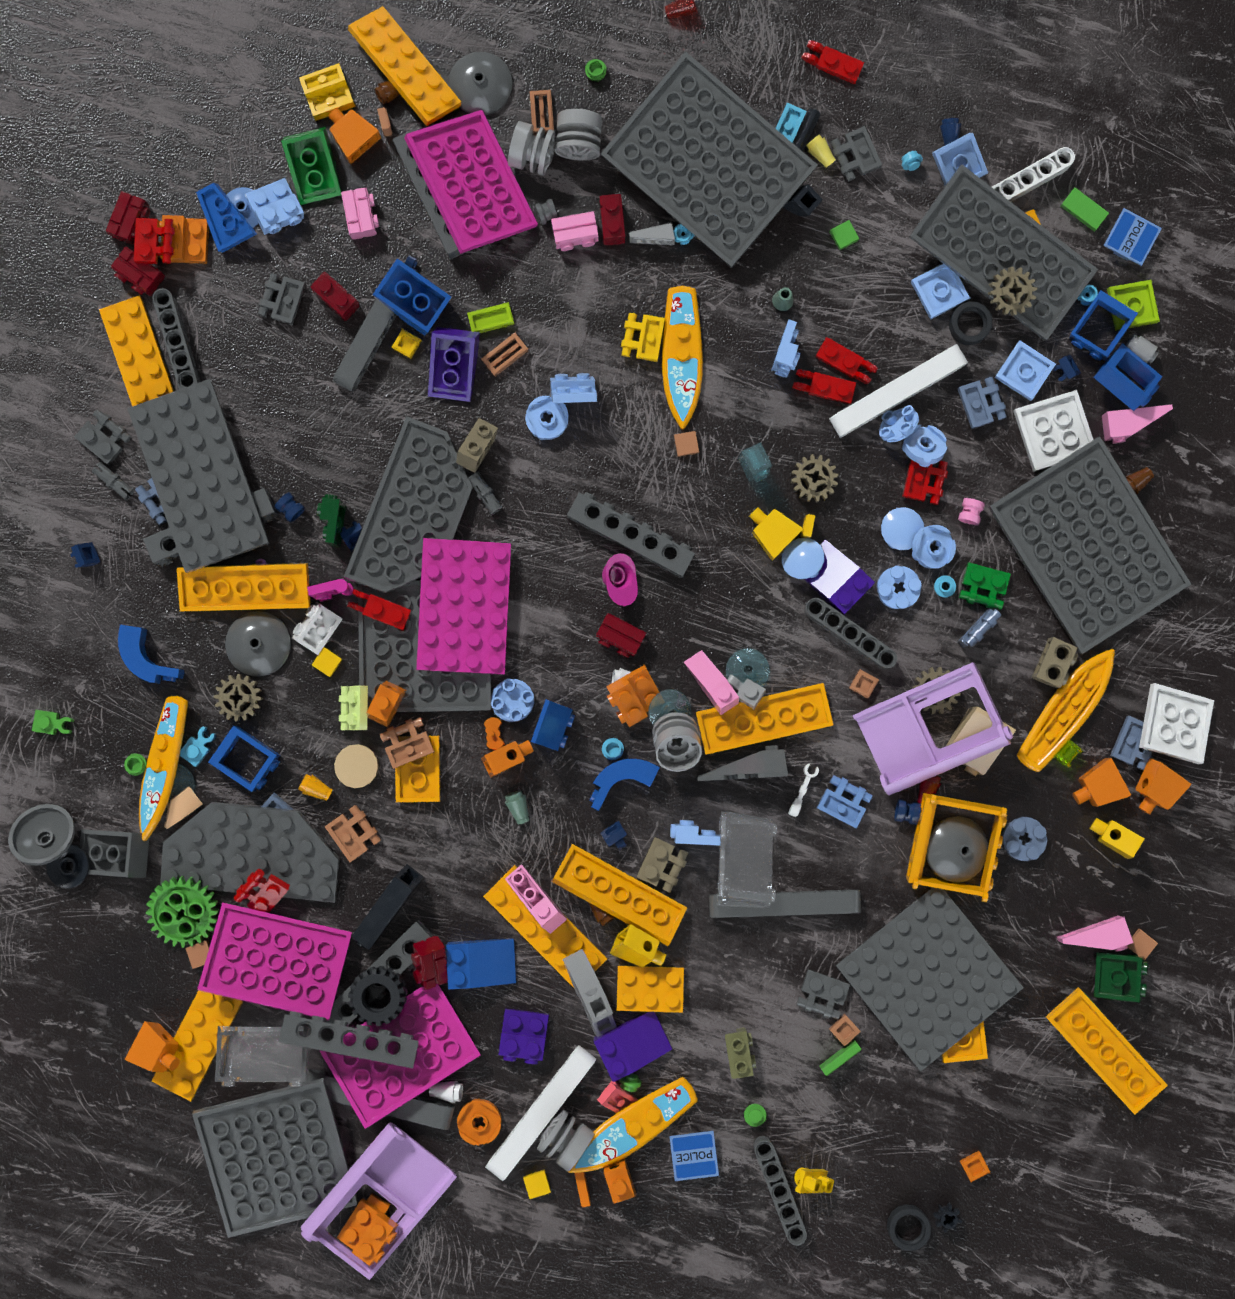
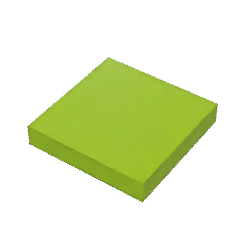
(1138, 297)

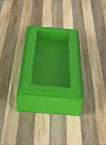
(1084, 209)
(840, 1057)

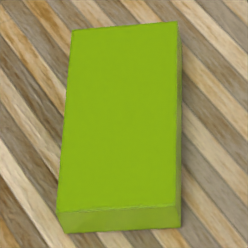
(490, 318)

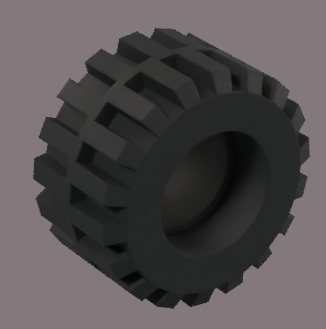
(362, 1007)

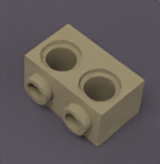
(476, 445)
(1050, 660)

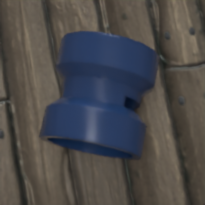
(289, 507)
(907, 812)

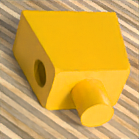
(773, 531)
(1126, 843)
(637, 947)

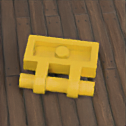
(649, 340)

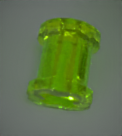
(1068, 753)

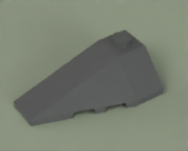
(758, 765)

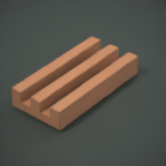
(541, 93)
(512, 359)

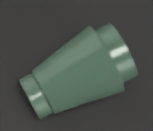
(783, 303)
(517, 806)

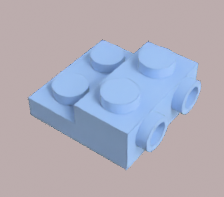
(275, 206)
(787, 354)
(573, 389)
(687, 833)

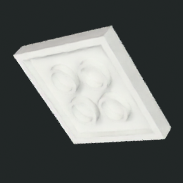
(1053, 429)
(1176, 723)

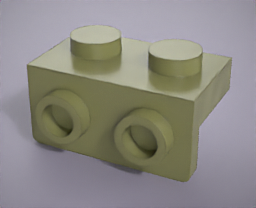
(738, 1052)

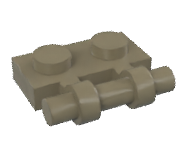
(656, 861)

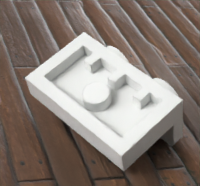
(316, 627)

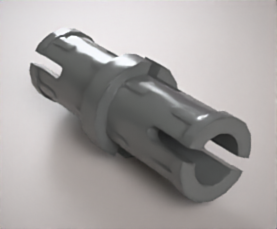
(113, 481)
(485, 493)

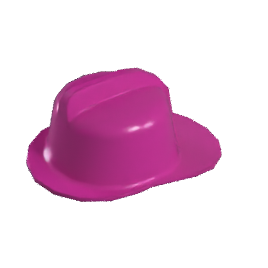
(621, 579)

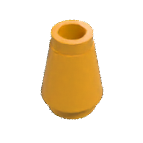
(314, 787)

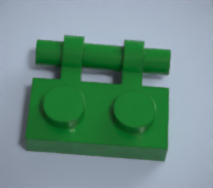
(986, 579)

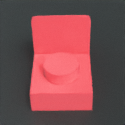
(616, 1098)

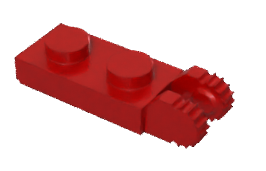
(834, 62)
(844, 360)
(826, 386)
(382, 610)

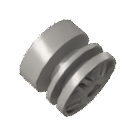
(578, 134)
(531, 148)
(676, 742)
(565, 1140)

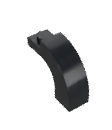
(803, 201)

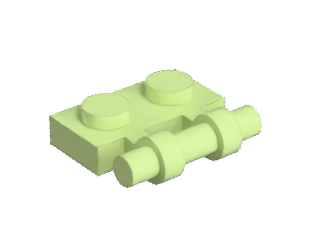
(353, 707)

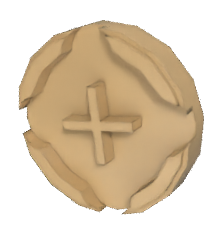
(356, 766)

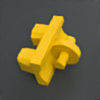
(813, 1181)

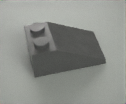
(115, 853)

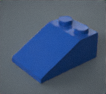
(411, 297)
(552, 725)
(480, 963)

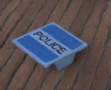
(1132, 237)
(694, 1155)

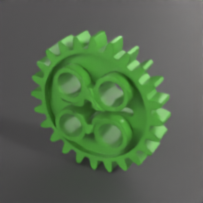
(174, 928)

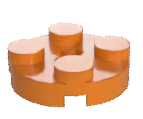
(466, 1124)

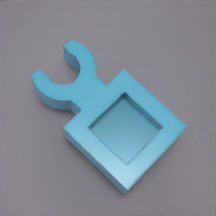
(195, 749)

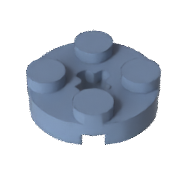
(1031, 849)

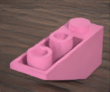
(536, 899)

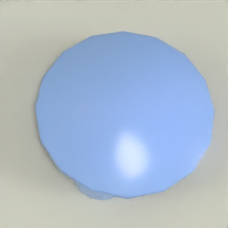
(898, 424)
(900, 528)
(803, 558)
(512, 700)

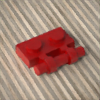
(147, 241)
(918, 479)
(268, 894)

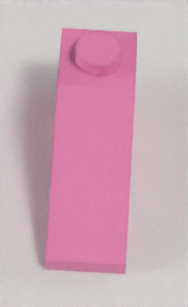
(1124, 423)
(712, 682)
(1107, 934)

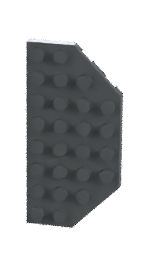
(416, 500)
(234, 840)

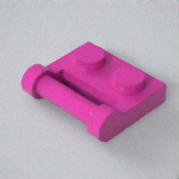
(326, 590)

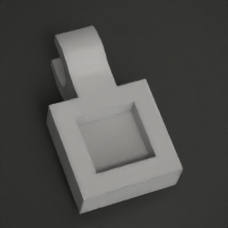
(748, 692)

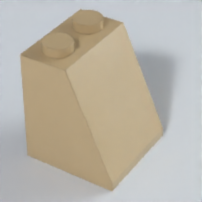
(973, 722)

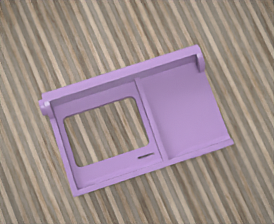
(903, 742)
(397, 1171)

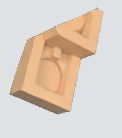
(181, 806)

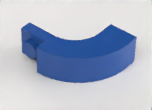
(132, 650)
(624, 769)

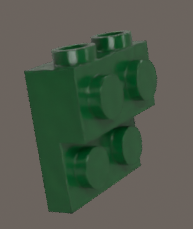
(332, 513)
(1120, 977)

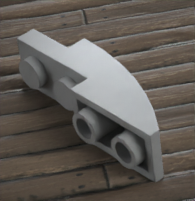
(590, 992)

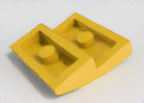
(326, 91)

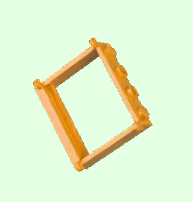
(922, 837)

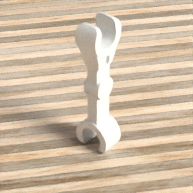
(796, 805)

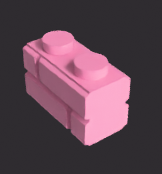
(359, 213)
(575, 230)

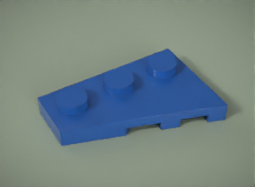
(223, 218)

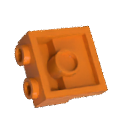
(189, 240)
(632, 695)
(368, 1232)

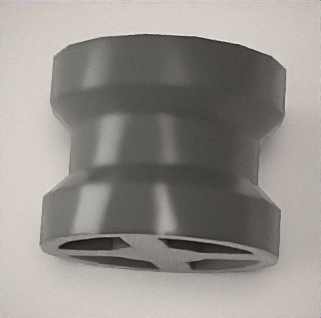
(546, 211)

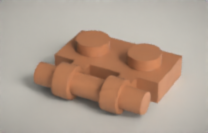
(409, 749)
(346, 836)

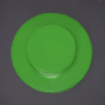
(595, 70)
(135, 764)
(630, 1082)
(755, 1115)

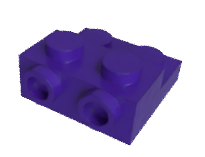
(523, 1035)

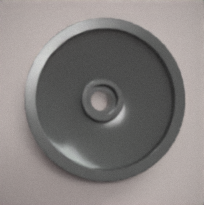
(490, 92)
(272, 648)
(35, 827)
(946, 846)

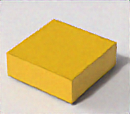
(406, 343)
(808, 526)
(327, 662)
(537, 1184)

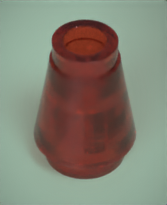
(680, 8)

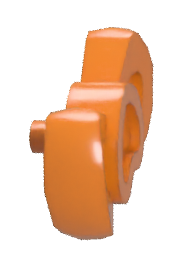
(493, 733)

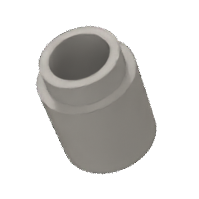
(1142, 348)

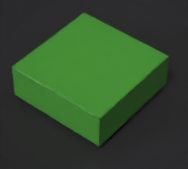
(844, 235)

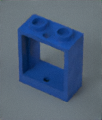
(1116, 308)
(1122, 386)
(227, 746)

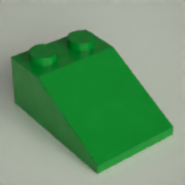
(312, 165)

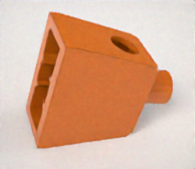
(352, 133)
(385, 703)
(497, 761)
(1101, 785)
(1160, 786)
(154, 1049)
(619, 1181)

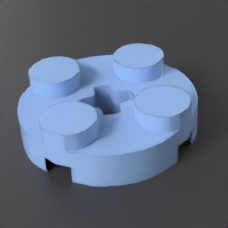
(546, 430)
(925, 455)
(922, 550)
(910, 583)

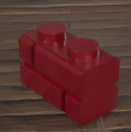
(123, 219)
(612, 219)
(142, 276)
(335, 296)
(620, 635)
(430, 962)

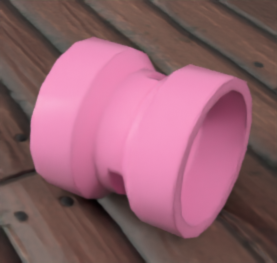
(971, 511)

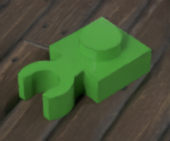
(49, 722)

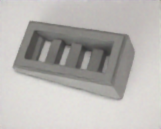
(654, 235)

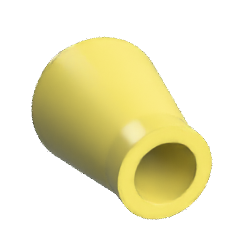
(820, 150)

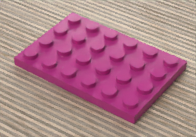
(470, 181)
(463, 606)
(275, 961)
(381, 1087)

